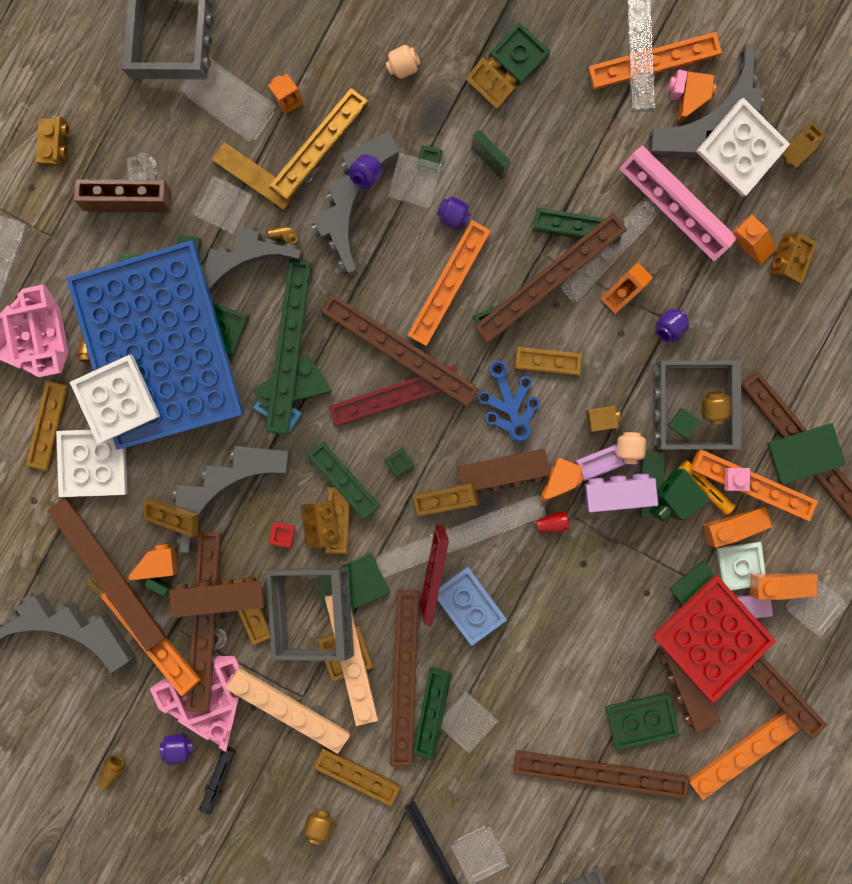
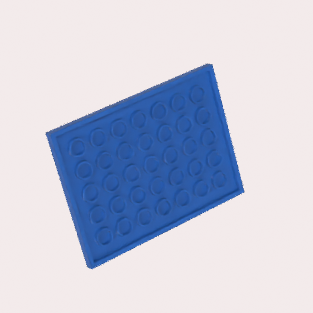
(166, 320)

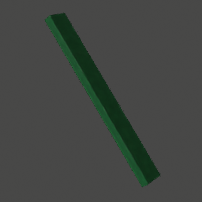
(288, 347)

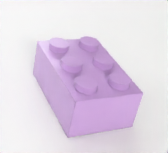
(620, 493)

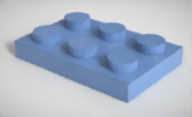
(470, 606)

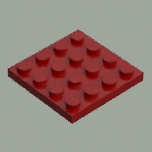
(713, 638)

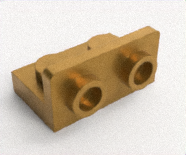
(492, 81)
(51, 141)
(793, 257)
(320, 524)

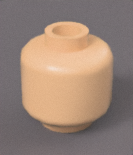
(403, 62)
(631, 447)

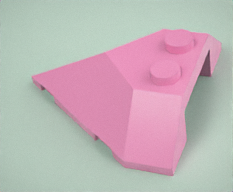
(33, 333)
(210, 725)

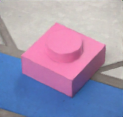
(677, 84)
(737, 479)

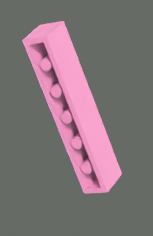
(678, 203)

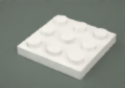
(742, 147)
(115, 399)
(88, 466)

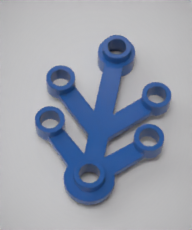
(510, 405)

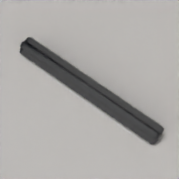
(430, 843)

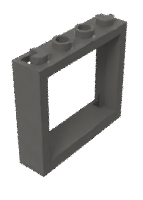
(133, 44)
(733, 389)
(341, 611)

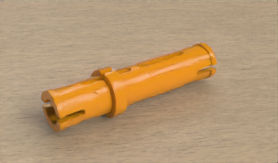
(724, 505)

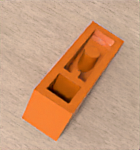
(736, 527)
(782, 586)

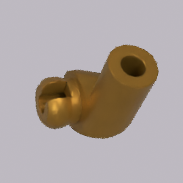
(283, 233)

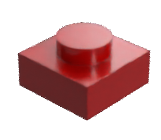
(282, 534)

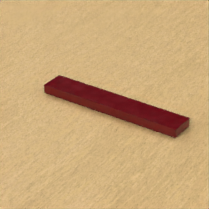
(382, 400)

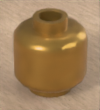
(716, 407)
(318, 827)

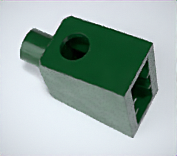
(679, 496)

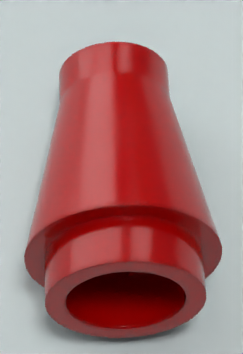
(553, 523)

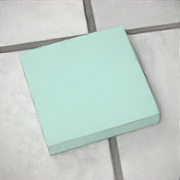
(738, 562)

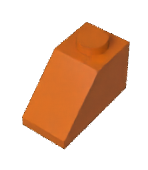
(285, 93)
(696, 94)
(754, 239)
(626, 288)
(562, 479)
(157, 563)

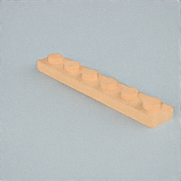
(356, 677)
(287, 710)

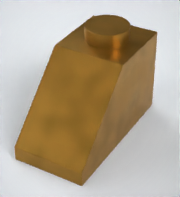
(803, 144)

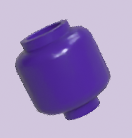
(365, 171)
(453, 212)
(672, 325)
(175, 749)

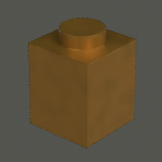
(602, 418)

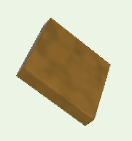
(334, 667)

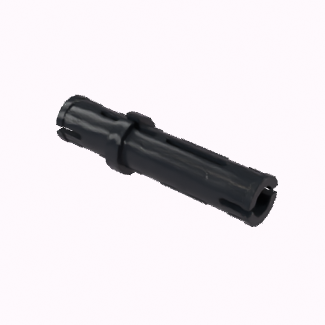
(213, 789)

